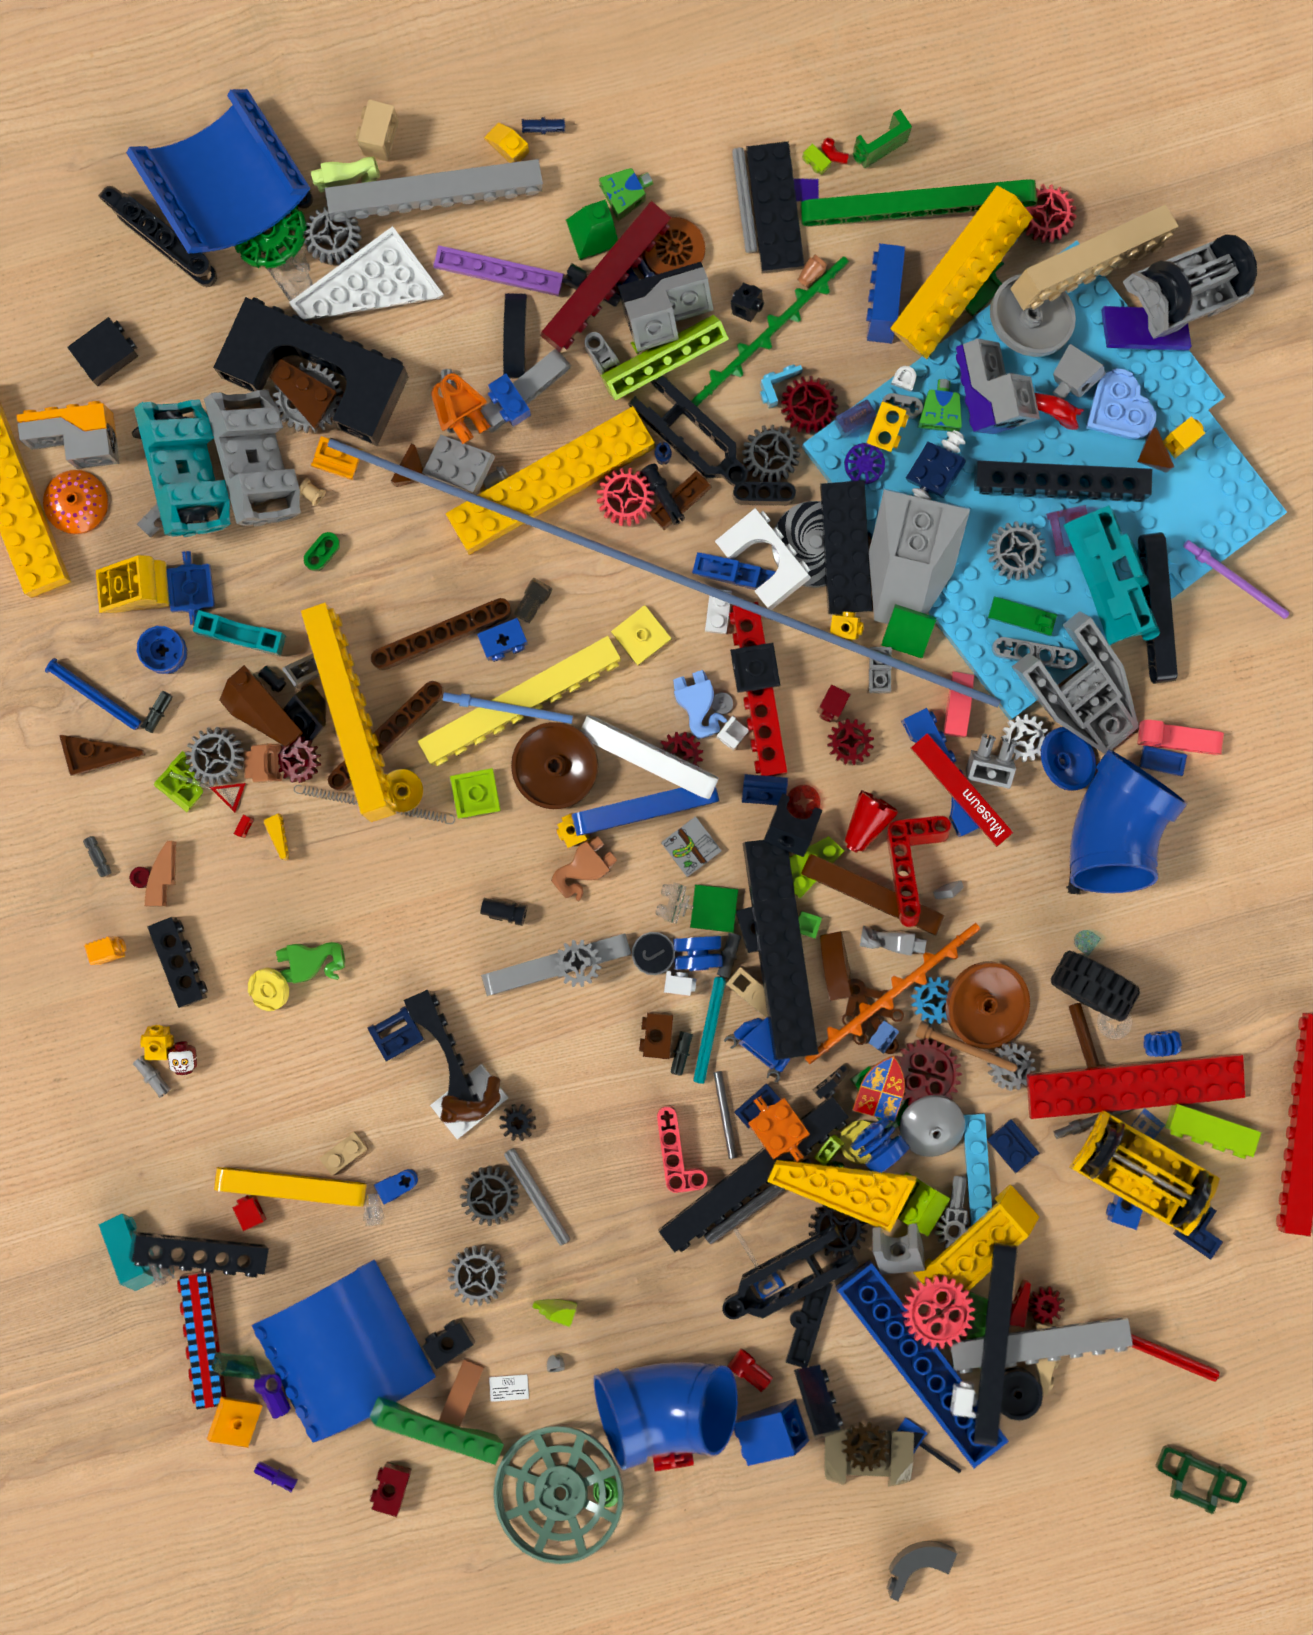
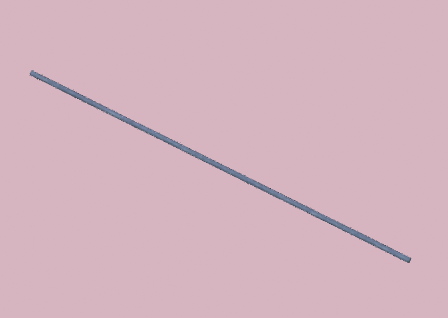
(663, 573)

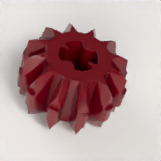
(1053, 1308)

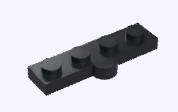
(806, 1326)

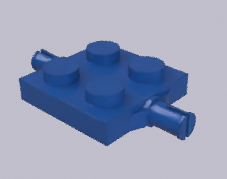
(190, 587)

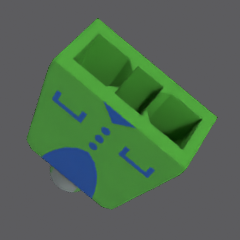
(624, 191)
(941, 409)

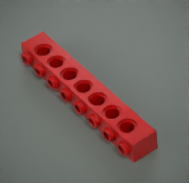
(765, 767)

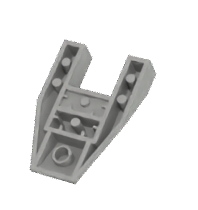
(1093, 702)

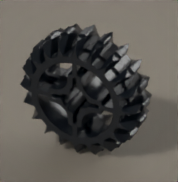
(846, 1222)

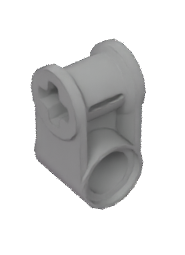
(603, 356)

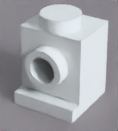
(679, 983)
(963, 1399)

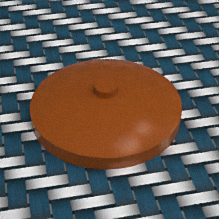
(987, 1005)

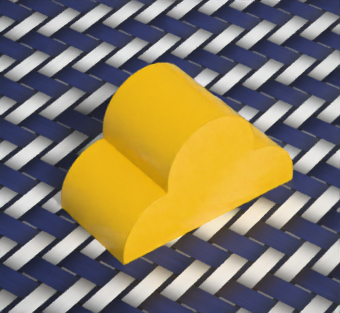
(132, 585)

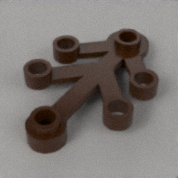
(860, 998)

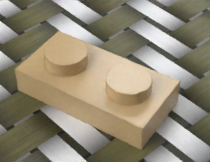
(343, 1153)

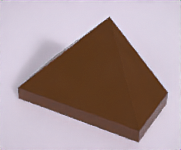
(1155, 453)
(411, 461)

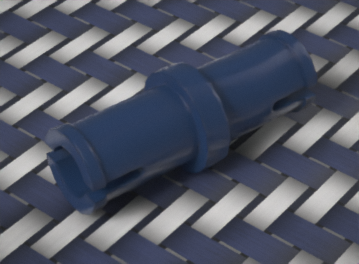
(543, 125)
(665, 448)

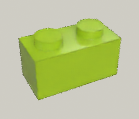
(816, 159)
(829, 1150)

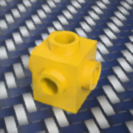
(839, 622)
(565, 833)
(156, 1042)

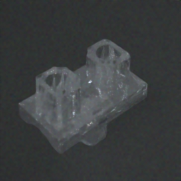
(677, 902)

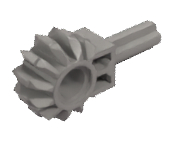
(954, 1214)

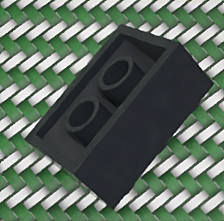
(818, 1401)

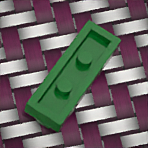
(1022, 616)

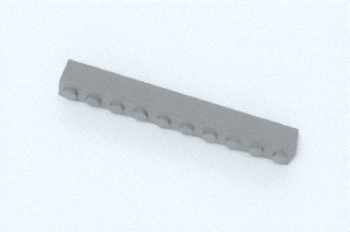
(434, 190)

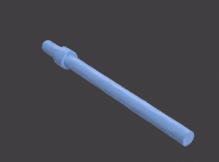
(466, 700)

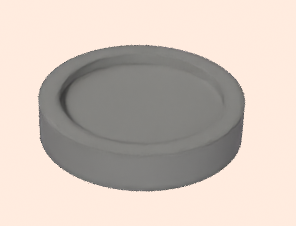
(722, 703)

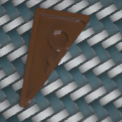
(88, 755)

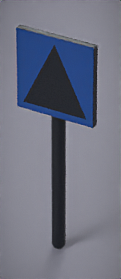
(919, 1435)

